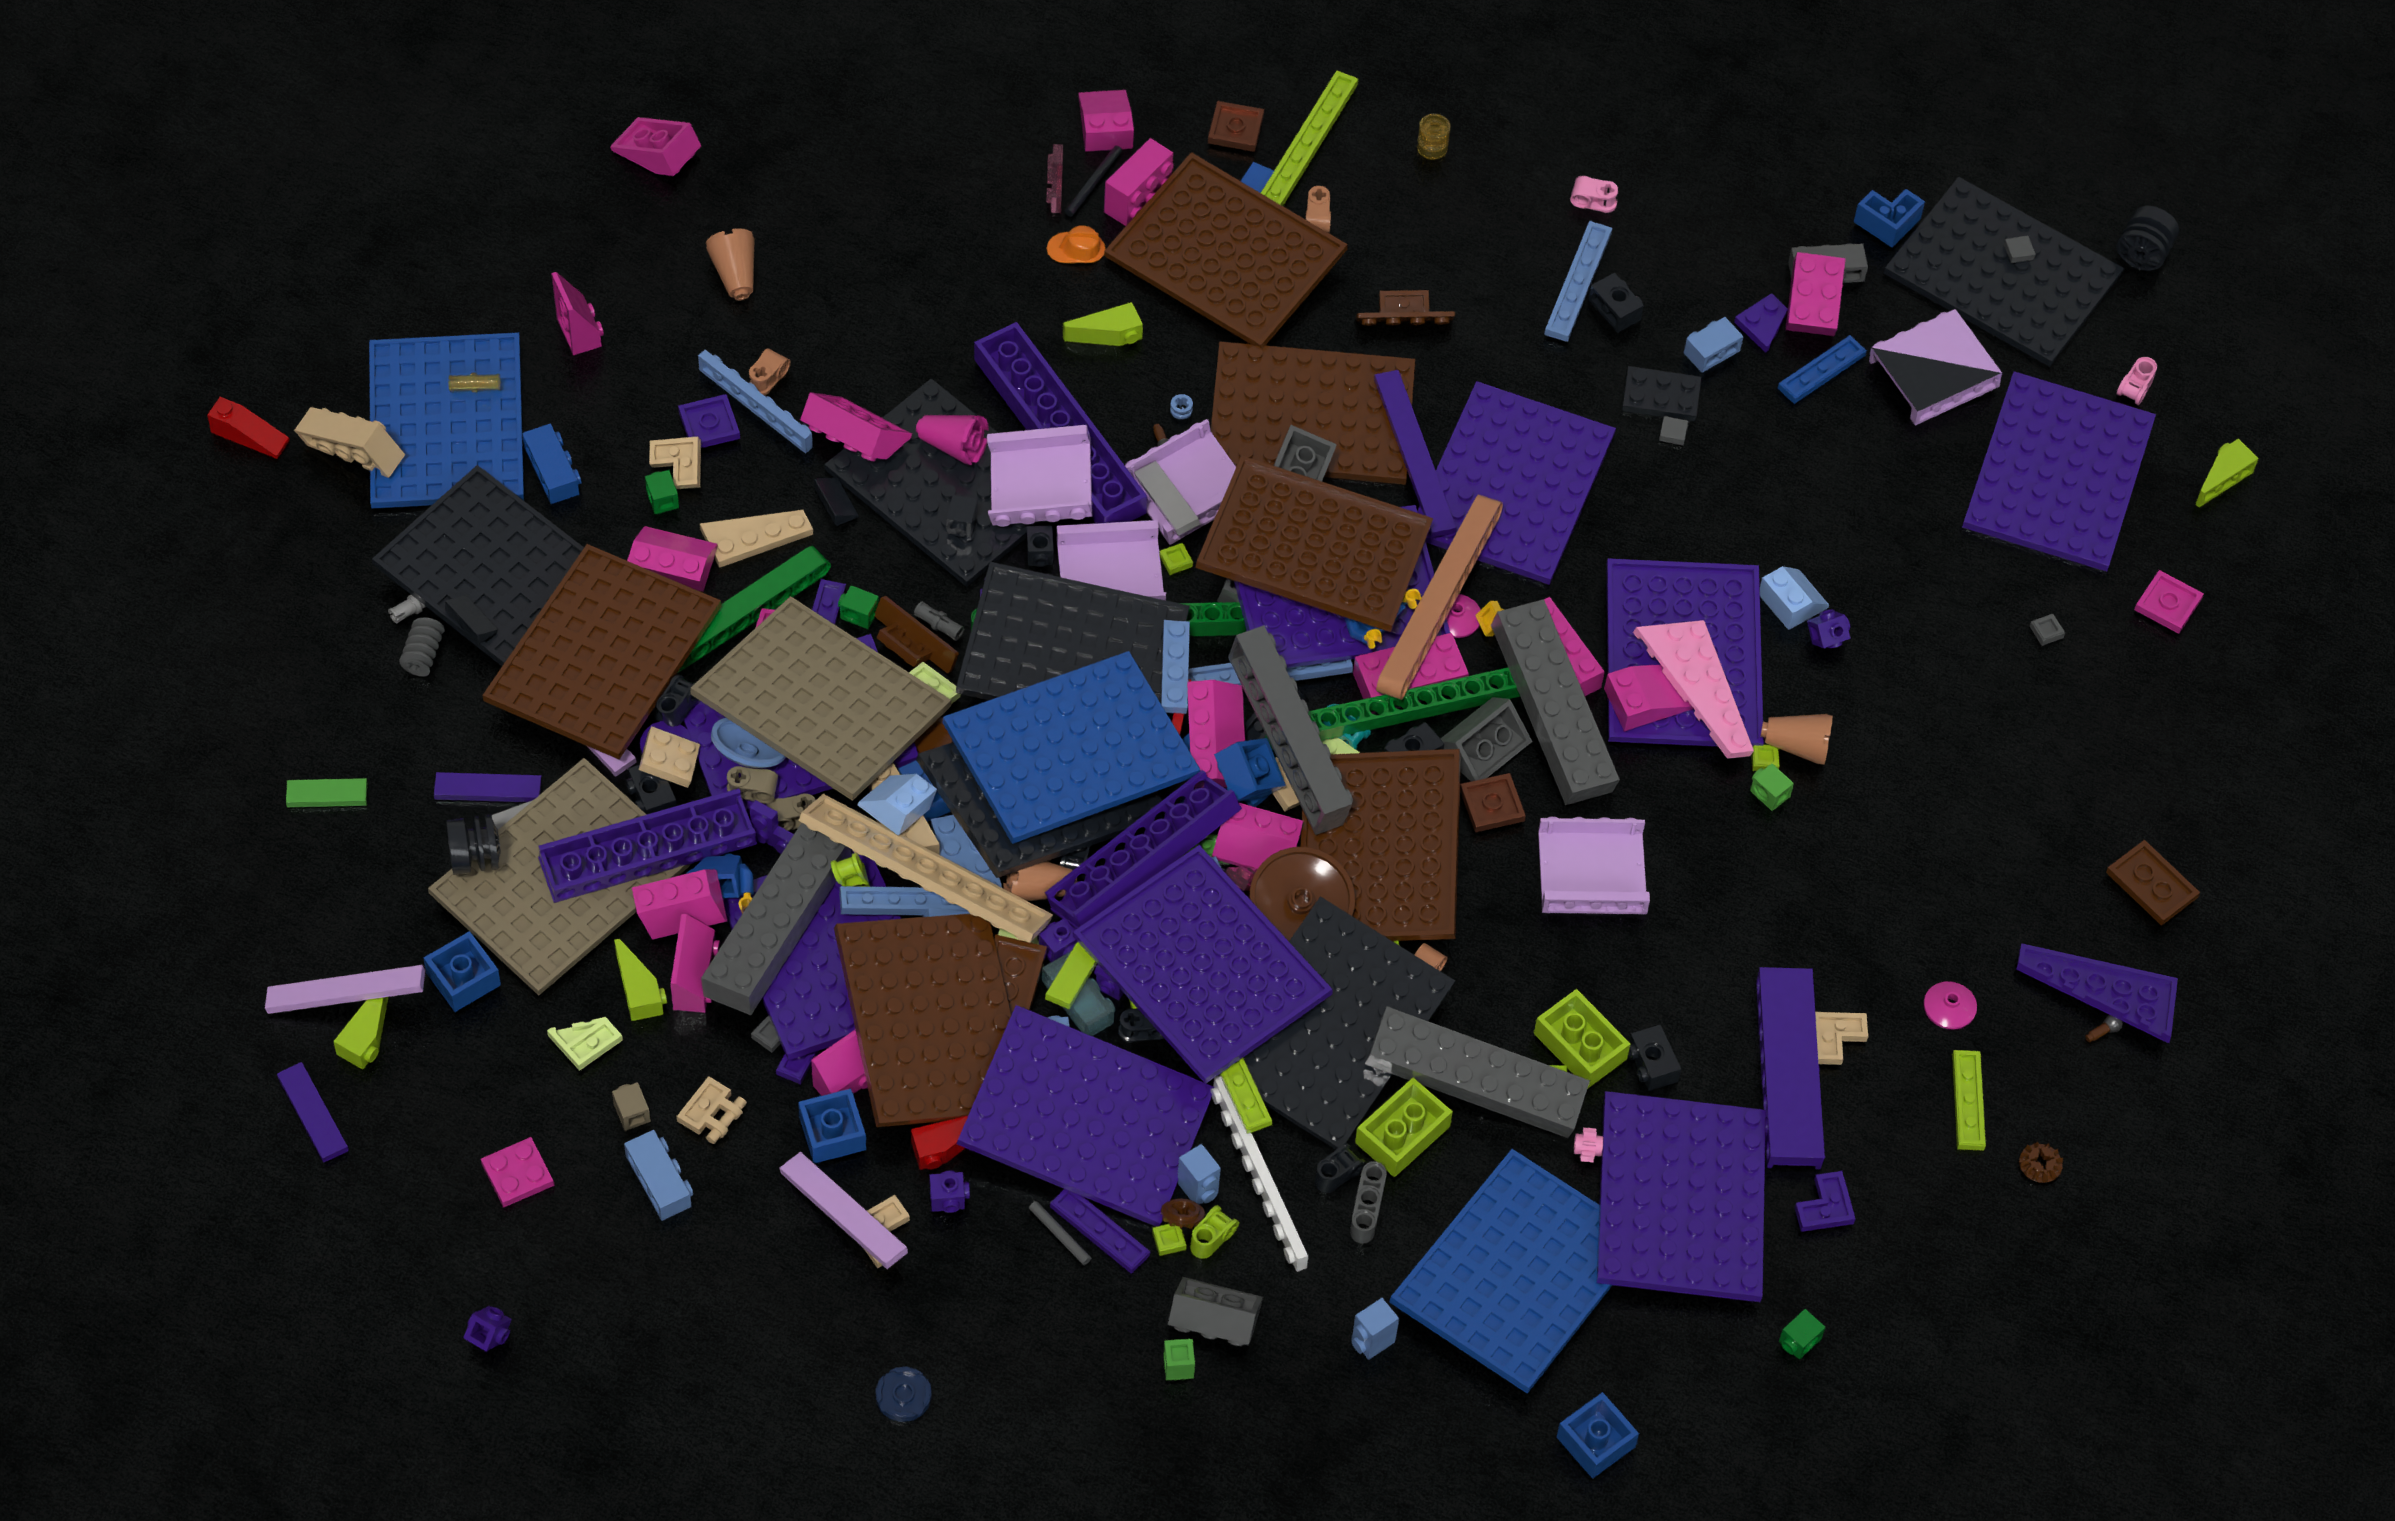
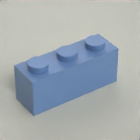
(658, 1174)

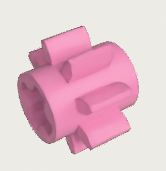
(1588, 1144)

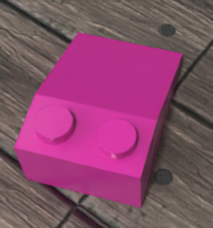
(1106, 120)
(658, 144)
(575, 317)
(1643, 696)

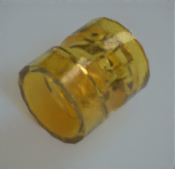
(1433, 136)

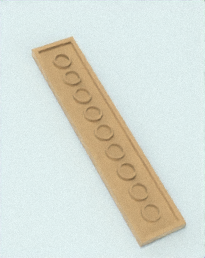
(925, 868)

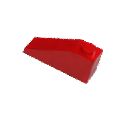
(245, 428)
(937, 1142)

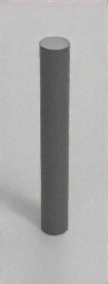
(1060, 1233)

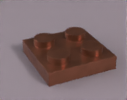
(1235, 126)
(1492, 802)

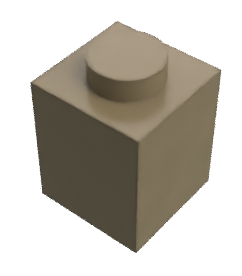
(631, 1106)

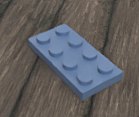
(959, 849)

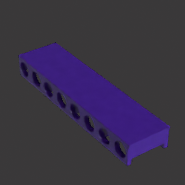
(646, 845)
(1146, 853)
(1790, 1067)

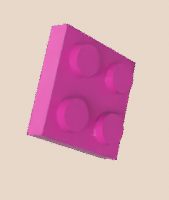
(2169, 601)
(517, 1172)

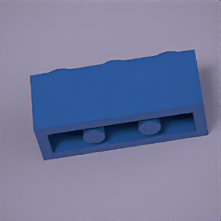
(551, 463)

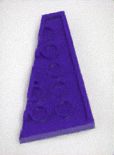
(2121, 991)

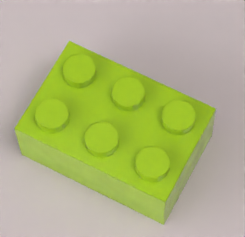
(1582, 1038)
(1403, 1127)

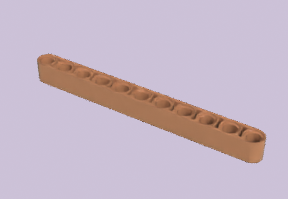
(1439, 597)

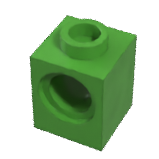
(1771, 786)
(1179, 1359)

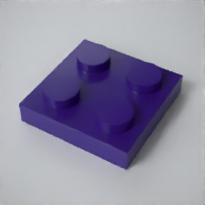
(710, 420)

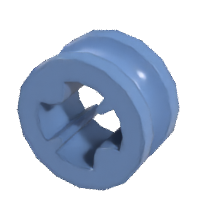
(1181, 399)

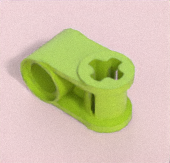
(850, 872)
(1215, 1229)

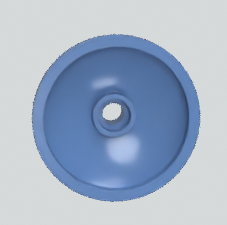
(742, 746)

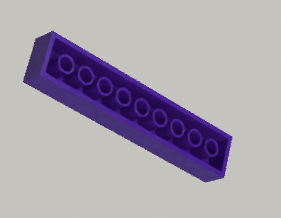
(1043, 403)

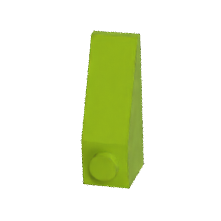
(1109, 327)
(2231, 466)
(639, 984)
(362, 1035)

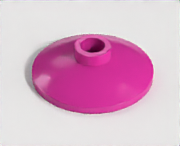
(1464, 622)
(1949, 1014)

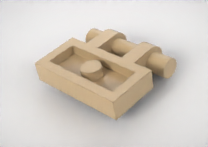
(705, 1104)

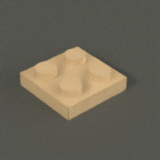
(669, 757)

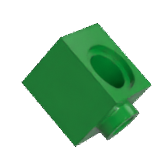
(661, 492)
(858, 607)
(1801, 1334)

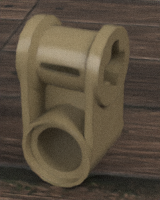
(753, 783)
(790, 809)

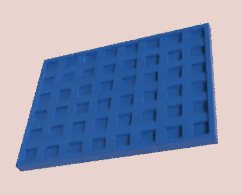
(441, 428)
(1070, 746)
(1511, 1272)

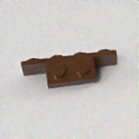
(1404, 306)
(911, 638)

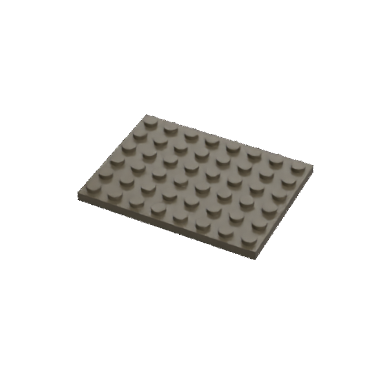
(821, 698)
(513, 905)

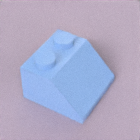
(1791, 596)
(899, 801)

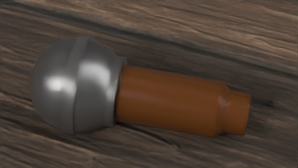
(1159, 434)
(2110, 1025)

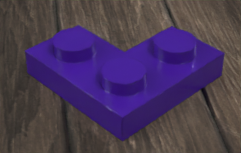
(766, 826)
(1831, 1208)

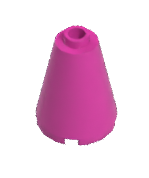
(955, 435)

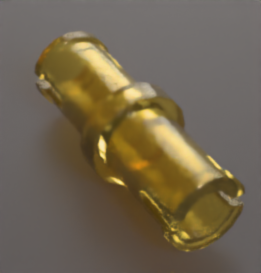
(474, 382)

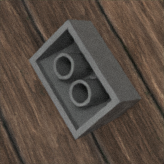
(1488, 738)
(1215, 1311)

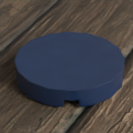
(903, 1394)

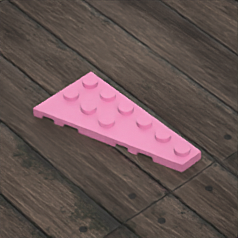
(1698, 677)

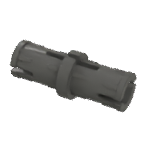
(939, 621)

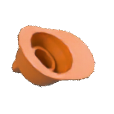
(1077, 246)

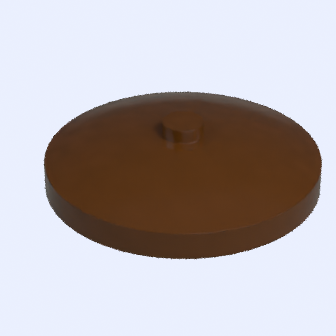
(1293, 881)

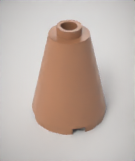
(734, 261)
(1800, 735)
(1036, 880)

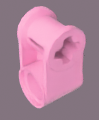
(1592, 192)
(2137, 383)

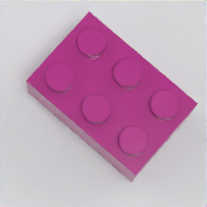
(1137, 181)
(1815, 294)

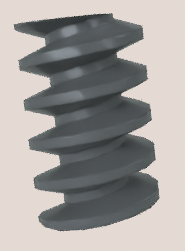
(421, 646)

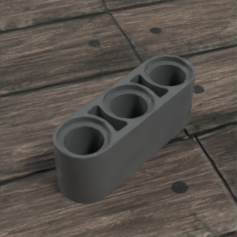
(1366, 1213)

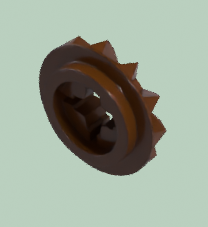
(2034, 1169)
(1182, 1213)

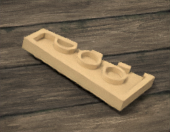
(755, 534)

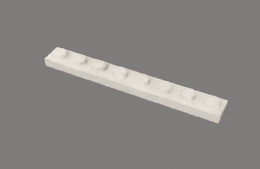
(1262, 1182)

